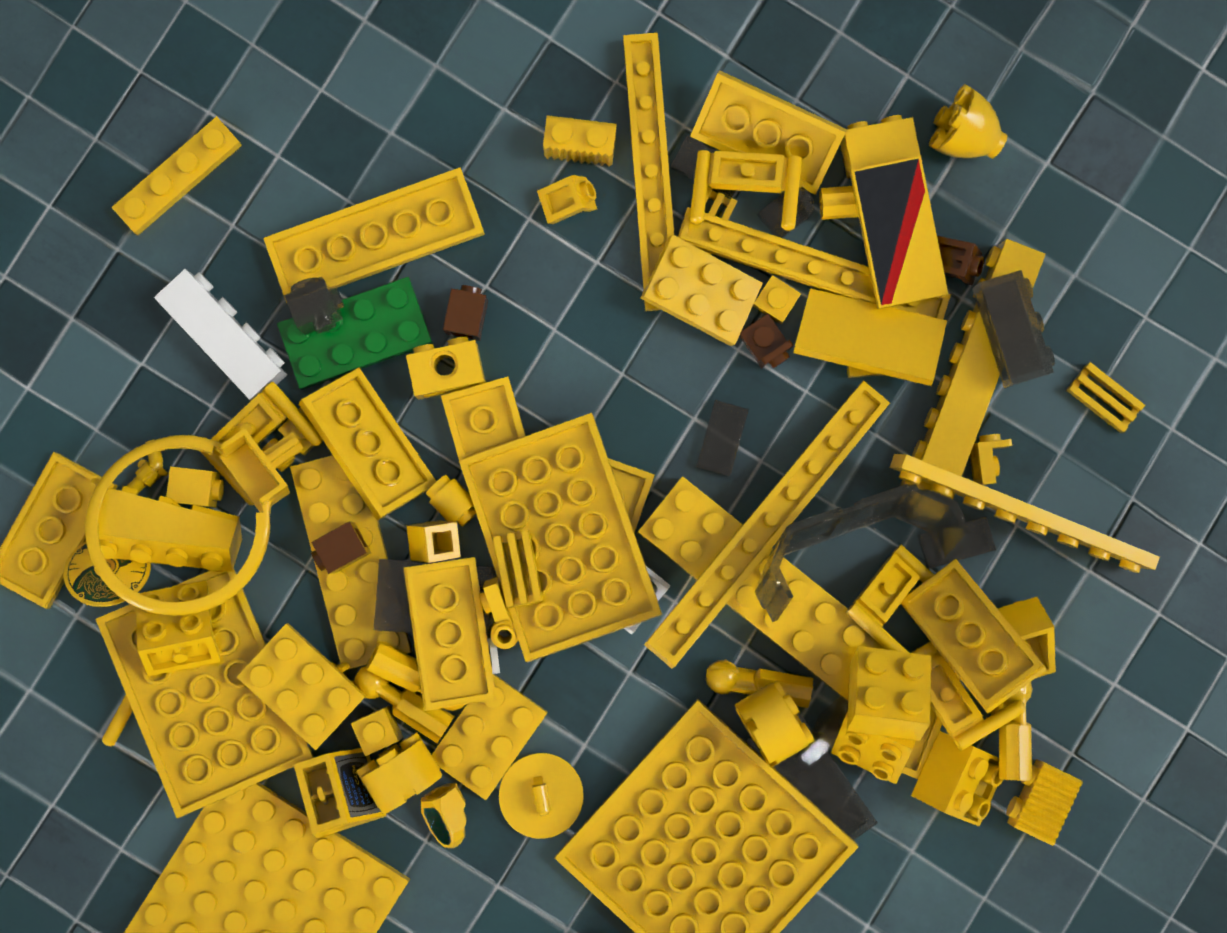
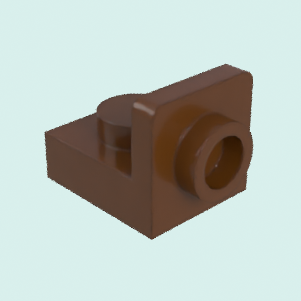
(961, 259)
(766, 342)

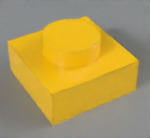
(776, 299)

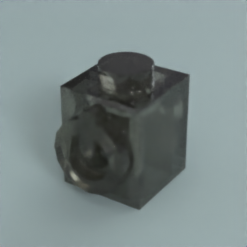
(314, 305)

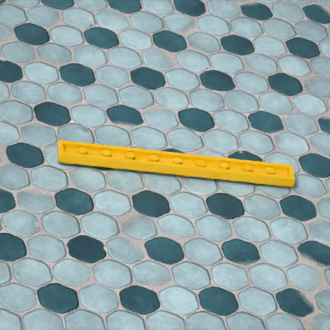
(766, 525)

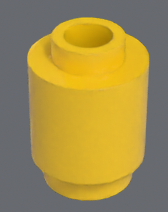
(451, 500)

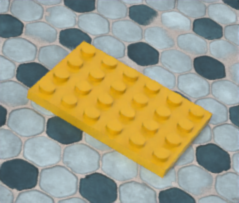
(579, 532)
(201, 720)

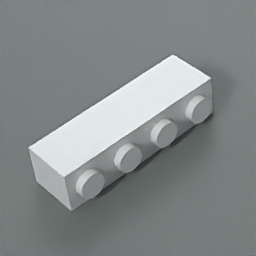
(220, 334)

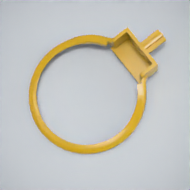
(254, 473)

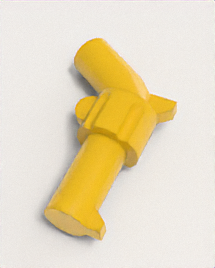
(149, 471)

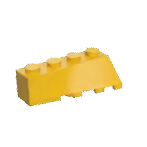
(166, 532)

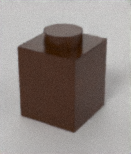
(466, 312)
(339, 548)

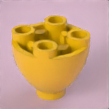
(968, 127)

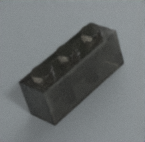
(1014, 329)

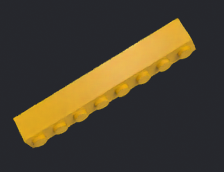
(973, 375)

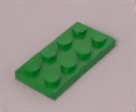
(373, 329)

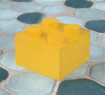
(889, 693)

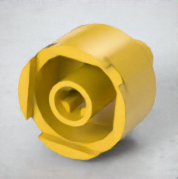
(774, 723)
(399, 773)

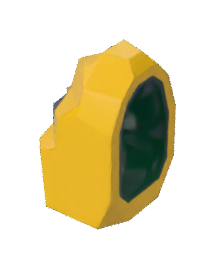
(445, 814)

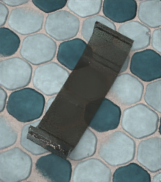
(918, 507)

